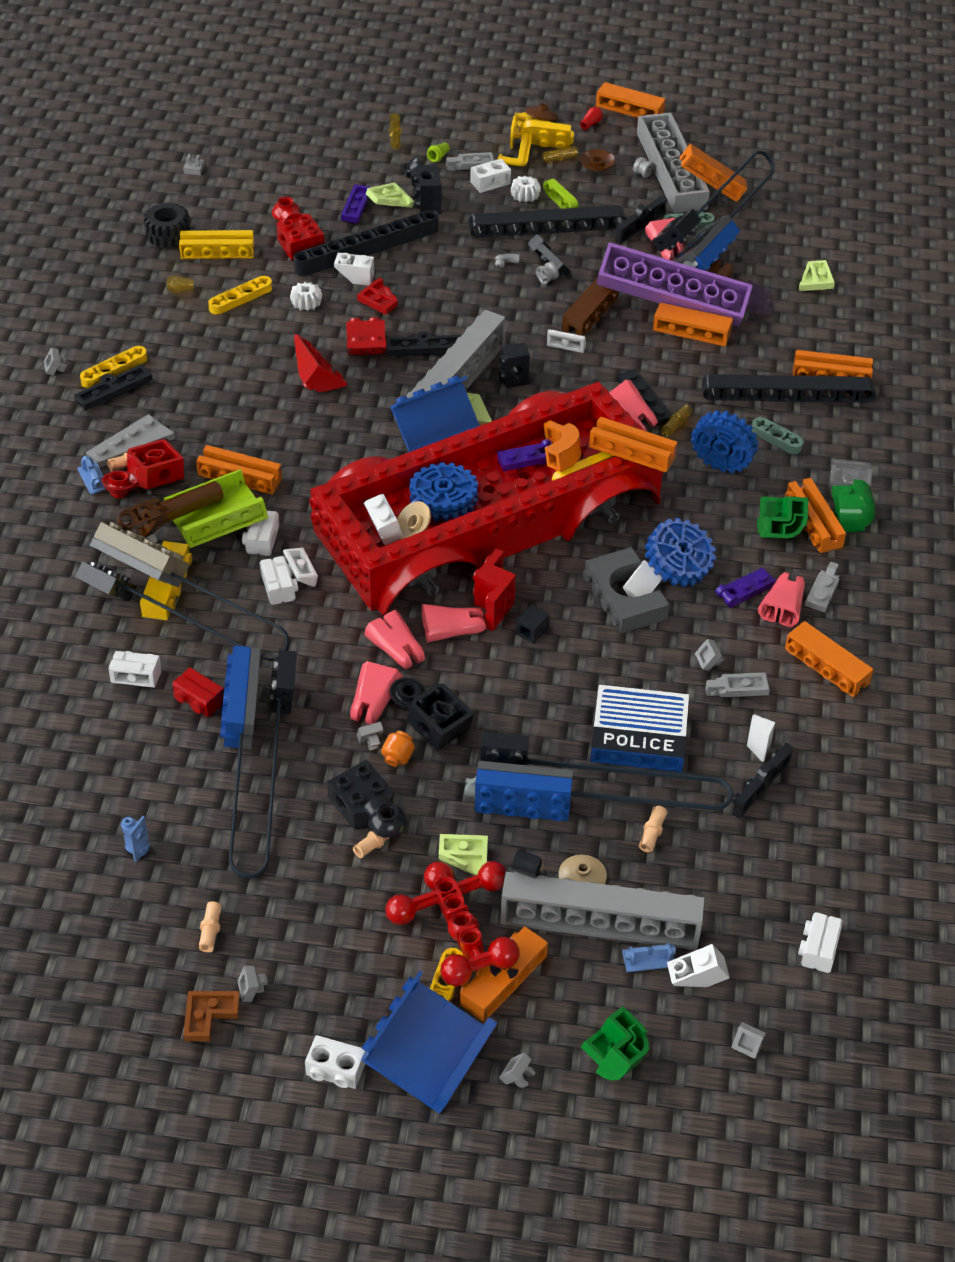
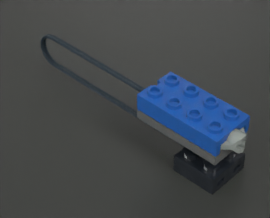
(711, 239)
(239, 717)
(514, 789)

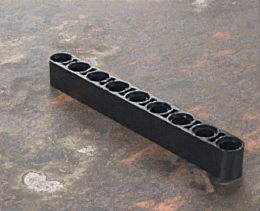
(546, 221)
(367, 241)
(788, 388)

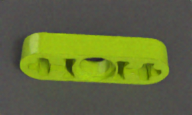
(559, 194)

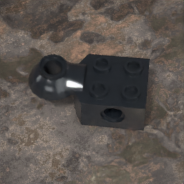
(426, 184)
(433, 713)
(367, 801)

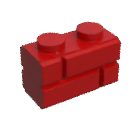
(198, 692)

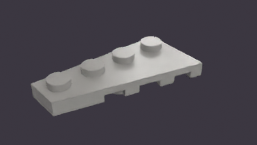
(139, 433)

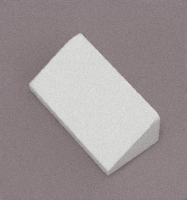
(566, 341)
(301, 566)
(642, 581)
(760, 736)

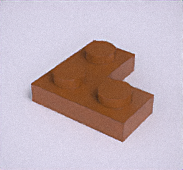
(205, 1006)

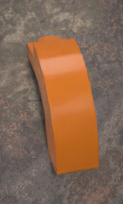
(565, 447)

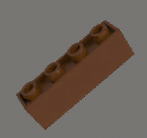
(588, 308)

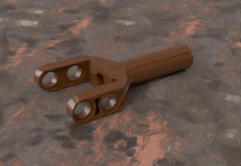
(158, 514)

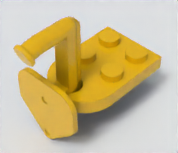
(536, 133)

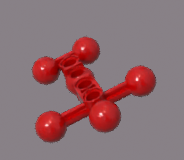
(462, 924)

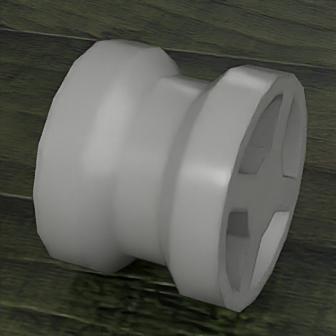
(643, 167)
(547, 272)

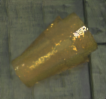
(179, 284)

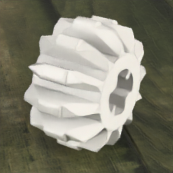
(525, 189)
(306, 296)

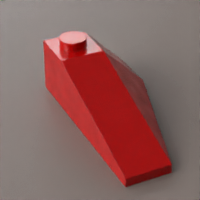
(314, 369)

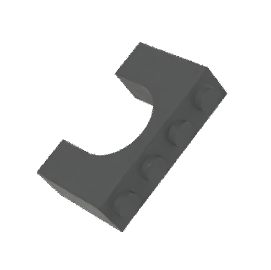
(624, 611)

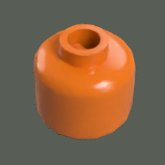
(398, 748)

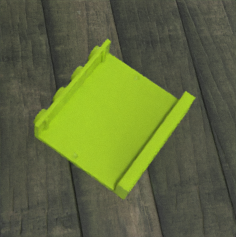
(232, 513)

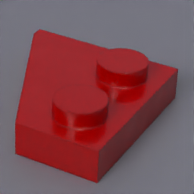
(378, 297)

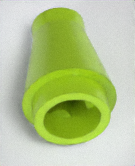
(437, 152)

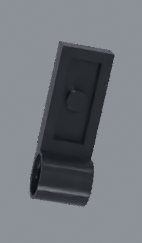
(528, 864)

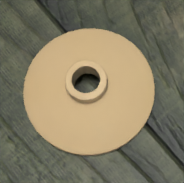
(414, 519)
(593, 869)

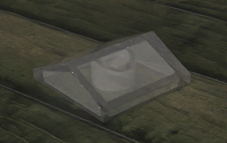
(845, 471)

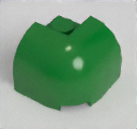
(854, 505)
(782, 517)
(618, 1045)

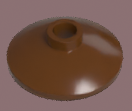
(542, 112)
(597, 159)

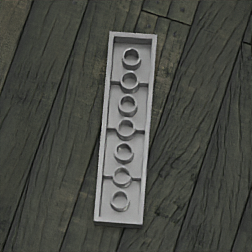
(664, 147)
(469, 354)
(602, 910)

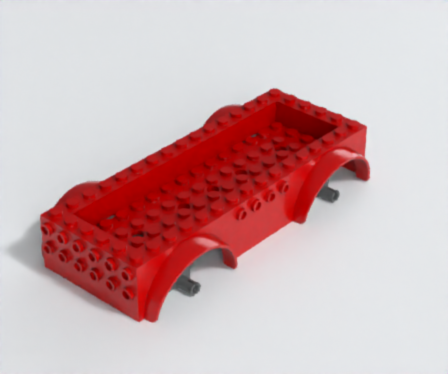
(512, 508)

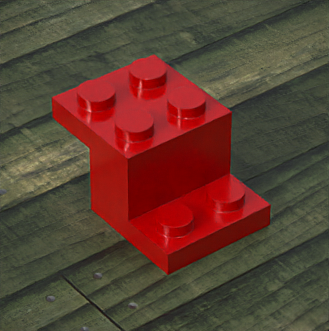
(365, 336)
(494, 589)

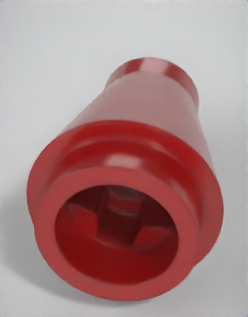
(592, 117)

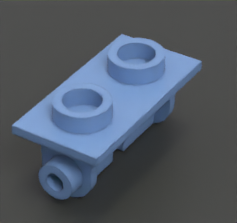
(91, 475)
(135, 836)
(648, 957)

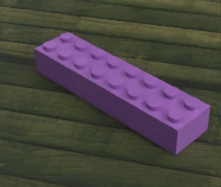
(672, 283)

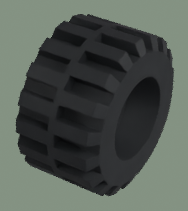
(165, 223)

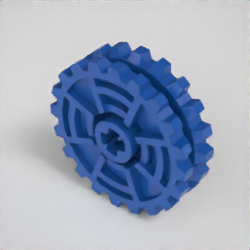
(724, 441)
(445, 490)
(680, 552)

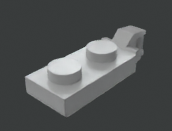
(468, 160)
(823, 588)
(738, 685)

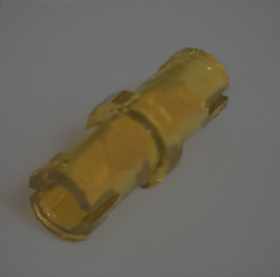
(395, 131)
(560, 154)
(676, 420)

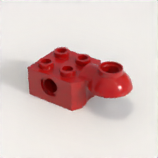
(295, 230)
(147, 468)

